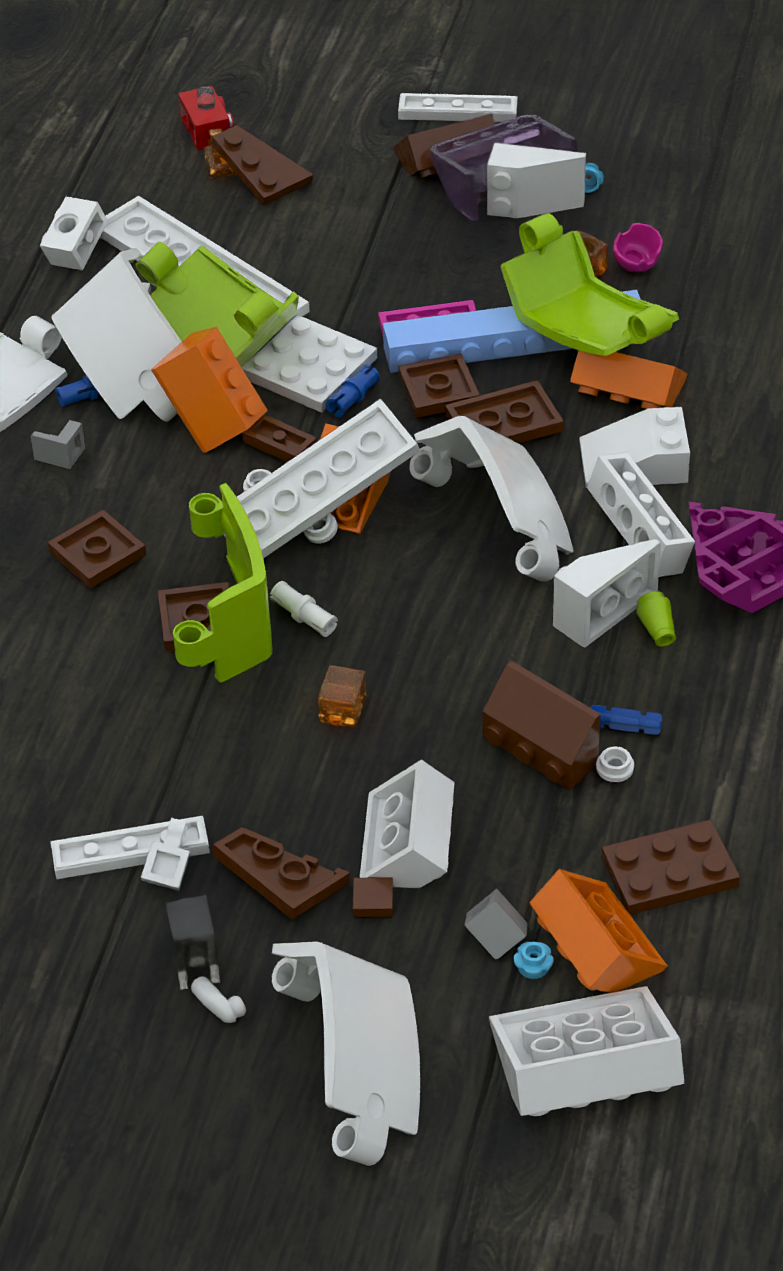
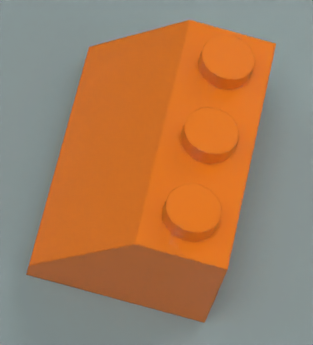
(628, 379)
(209, 389)
(595, 933)

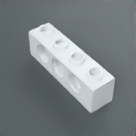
(640, 510)

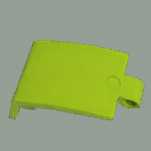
(212, 294)
(563, 299)
(240, 614)

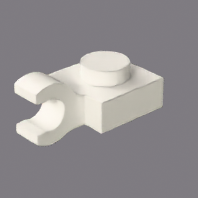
(167, 861)

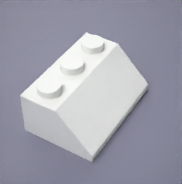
(409, 827)

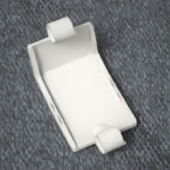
(119, 337)
(25, 371)
(516, 479)
(367, 1043)

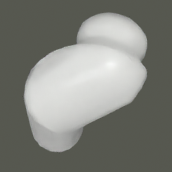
(212, 998)

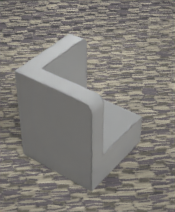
(60, 449)
(496, 924)

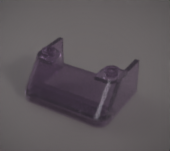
(464, 159)

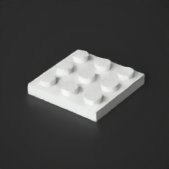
(308, 362)

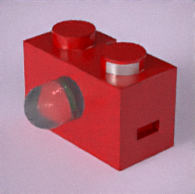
(201, 112)

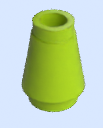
(656, 615)

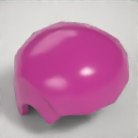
(638, 248)

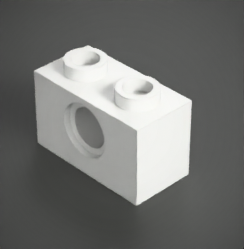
(73, 233)

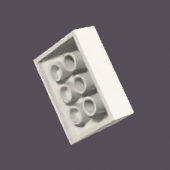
(587, 1051)

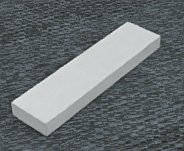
(456, 107)
(121, 848)

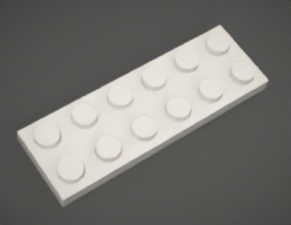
(326, 475)

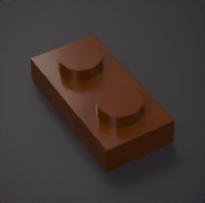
(277, 438)

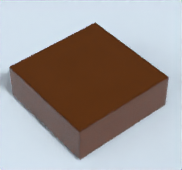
(373, 897)

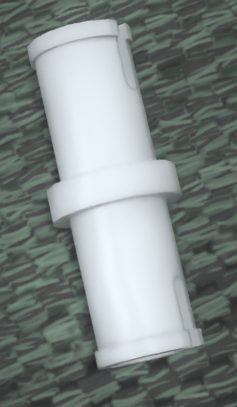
(303, 608)

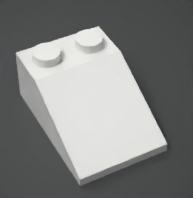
(533, 180)
(653, 440)
(603, 589)

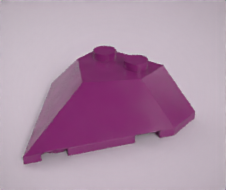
(739, 555)

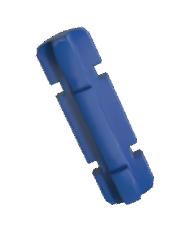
(629, 720)

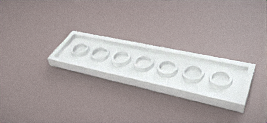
(143, 225)

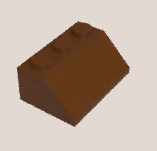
(415, 148)
(542, 726)

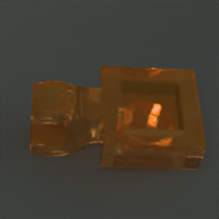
(215, 163)

